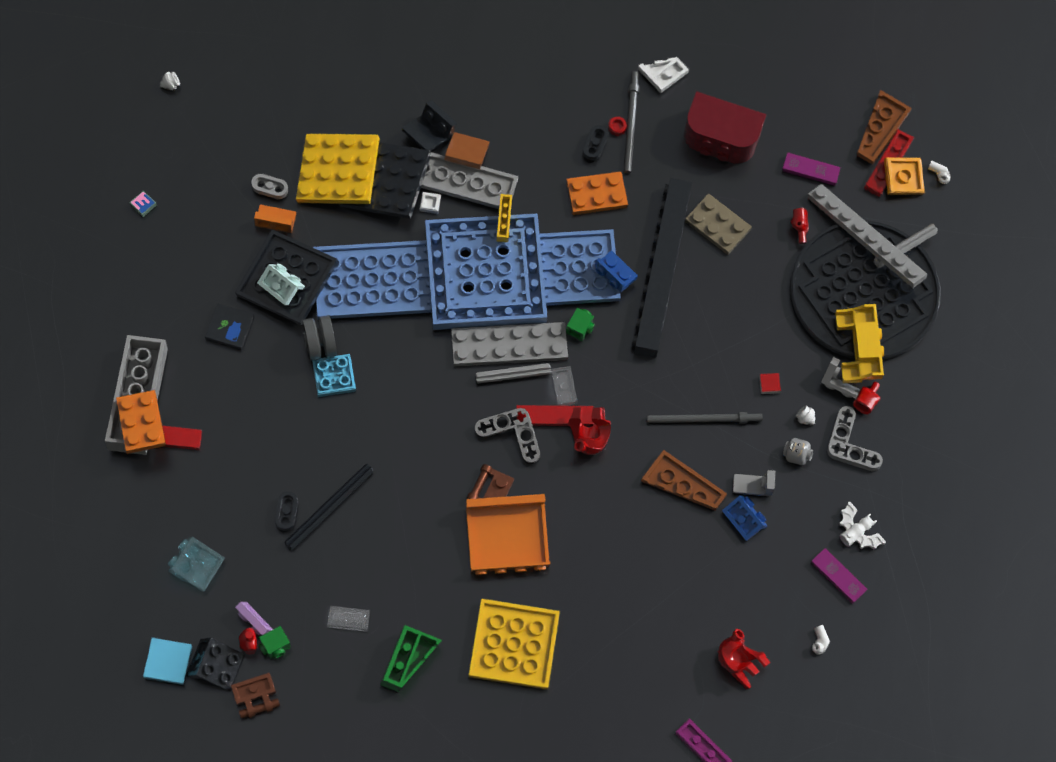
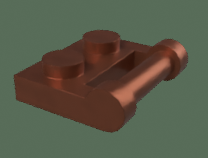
(498, 487)

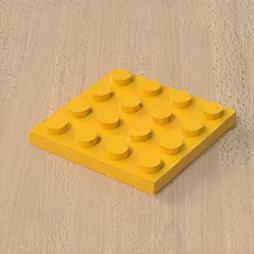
(338, 168)
(514, 644)

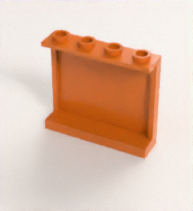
(507, 534)

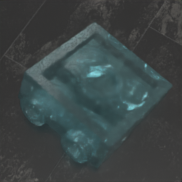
(195, 563)

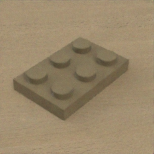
(718, 224)

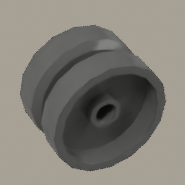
(321, 337)

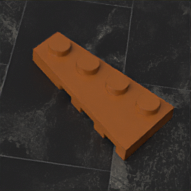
(883, 124)
(679, 479)

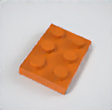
(597, 193)
(140, 421)

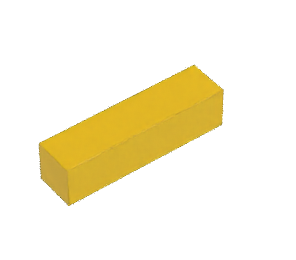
(504, 218)

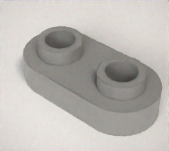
(270, 186)

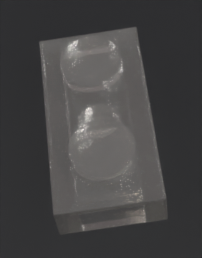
(564, 386)
(348, 618)

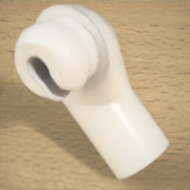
(941, 171)
(822, 642)

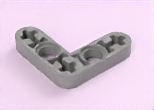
(519, 428)
(842, 443)

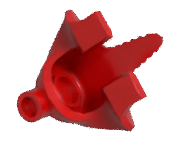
(592, 439)
(734, 657)

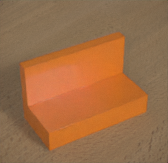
(275, 218)

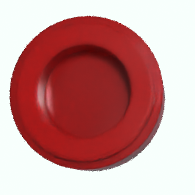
(617, 126)

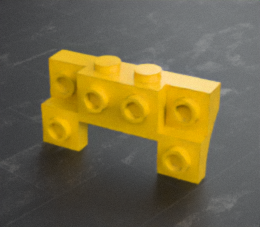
(866, 341)

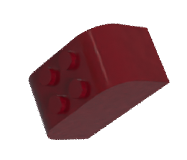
(722, 129)

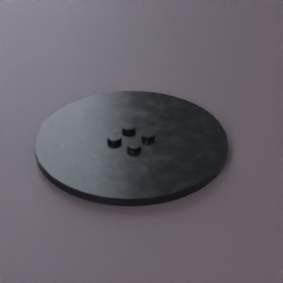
(841, 274)

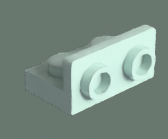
(280, 283)

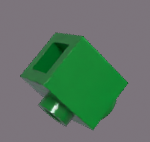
(580, 324)
(274, 643)

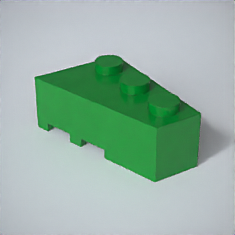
(408, 655)

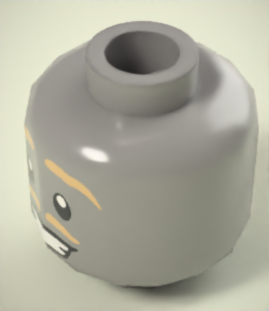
(798, 451)

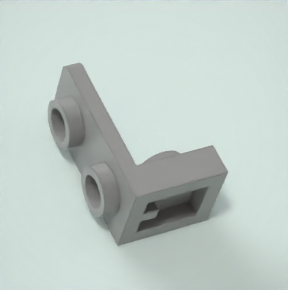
(833, 383)
(754, 484)

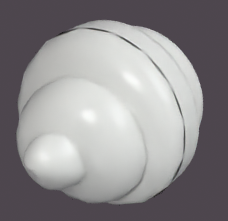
(170, 81)
(806, 415)

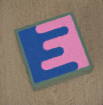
(143, 203)

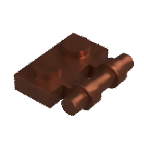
(254, 689)

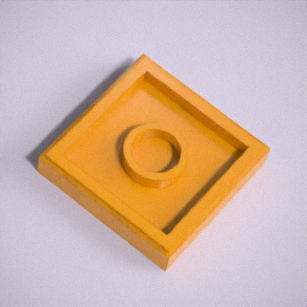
(904, 176)

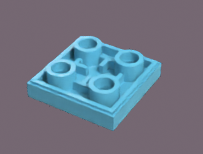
(334, 375)
(167, 661)

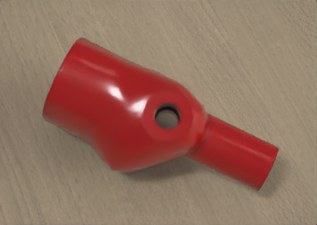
(800, 223)
(867, 398)
(248, 641)

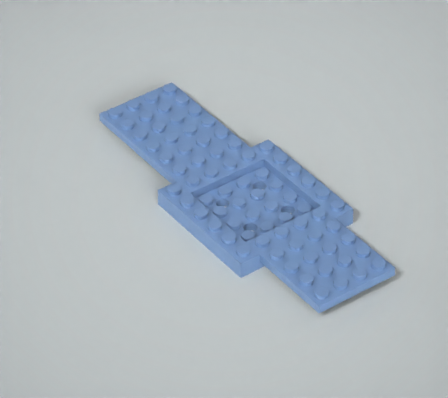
(432, 274)

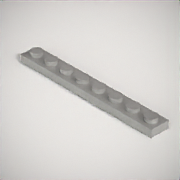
(867, 236)

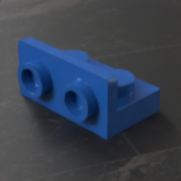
(616, 271)
(745, 517)

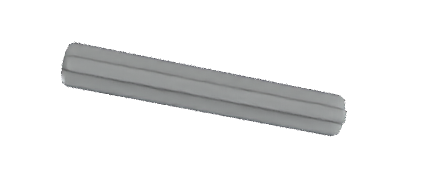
(912, 241)
(513, 373)

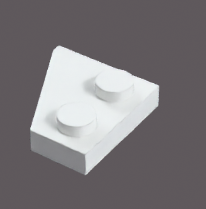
(664, 73)

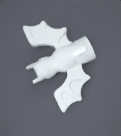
(856, 531)

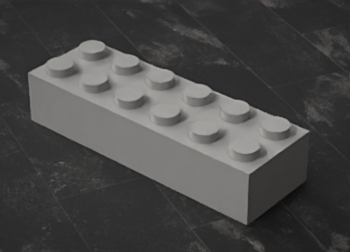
(139, 372)

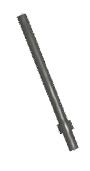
(633, 90)
(742, 417)

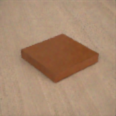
(467, 150)

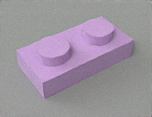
(247, 613)

